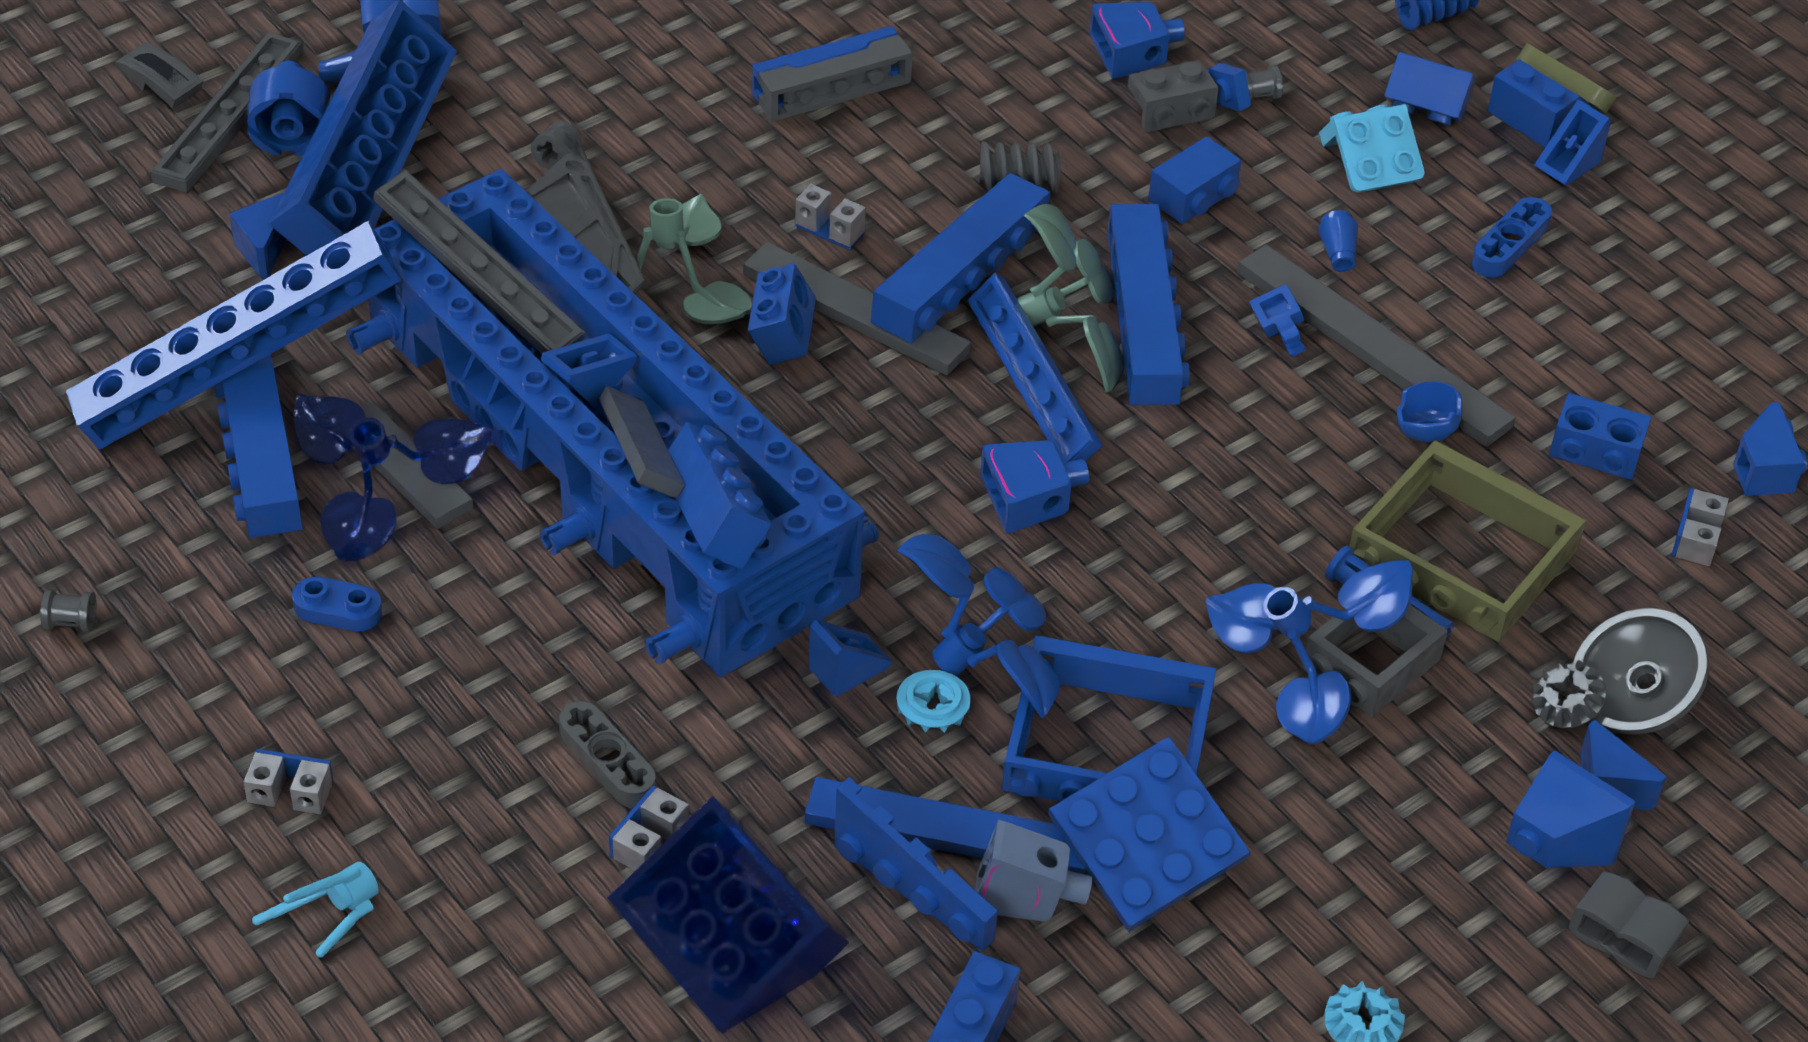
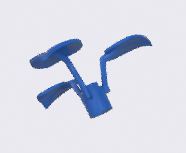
(965, 643)
(1317, 704)

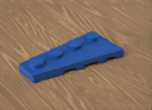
(909, 868)

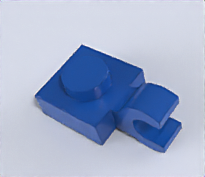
(1231, 85)
(1279, 314)

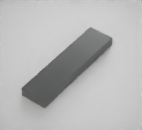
(641, 442)
(433, 500)

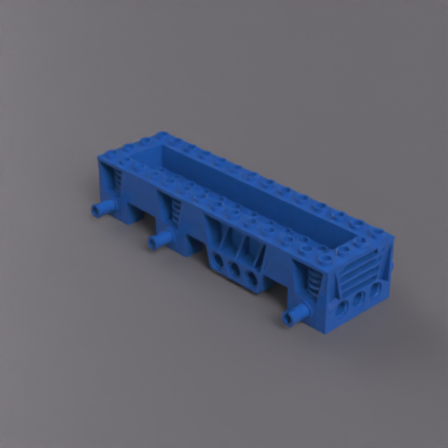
(500, 382)

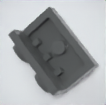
(1174, 95)

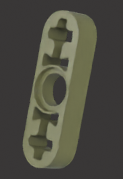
(1570, 79)

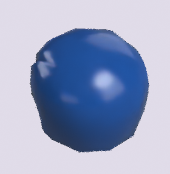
(1429, 411)

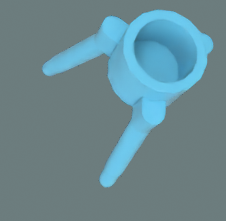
(346, 889)

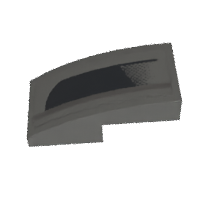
(160, 71)

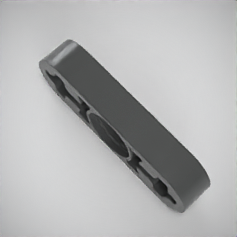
(606, 735)

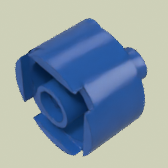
(286, 108)

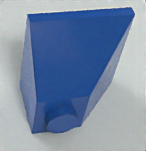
(1570, 817)

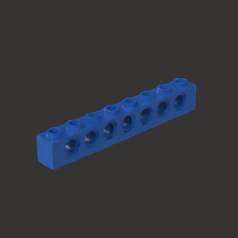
(233, 335)

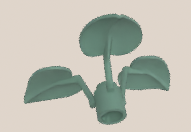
(694, 225)
(1046, 303)

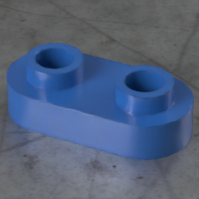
(337, 604)

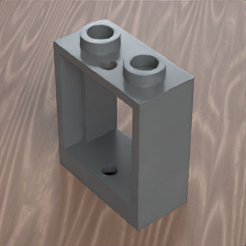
(1414, 634)

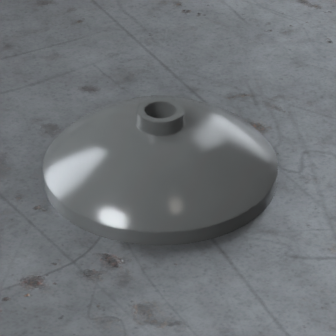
(1643, 649)

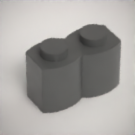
(1628, 924)

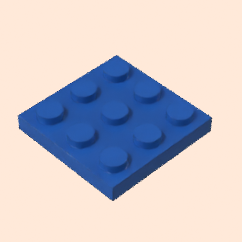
(1149, 833)

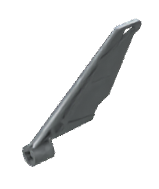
(578, 202)

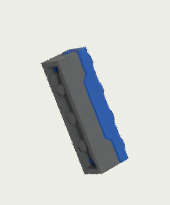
(831, 73)

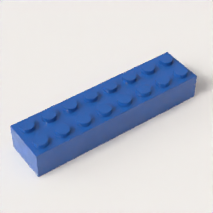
(365, 129)

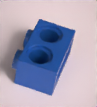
(782, 314)
(1599, 436)

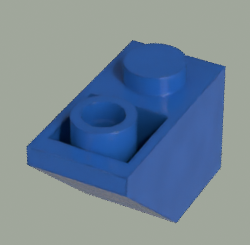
(1769, 455)

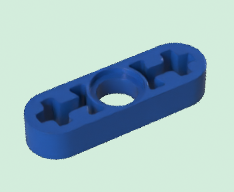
(1510, 251)

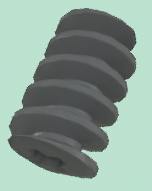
(1029, 166)

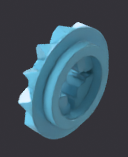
(920, 688)
(1347, 1026)

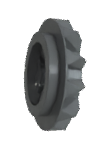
(1577, 707)

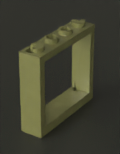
(1490, 495)

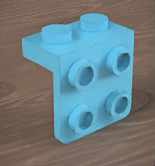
(1375, 147)

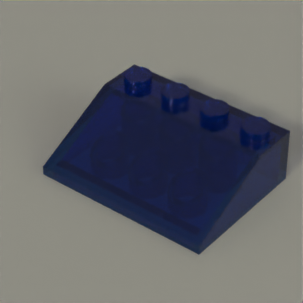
(726, 917)

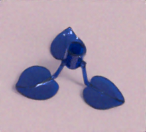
(362, 524)

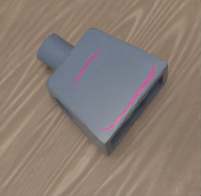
(1028, 874)

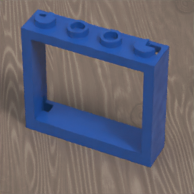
(1112, 673)

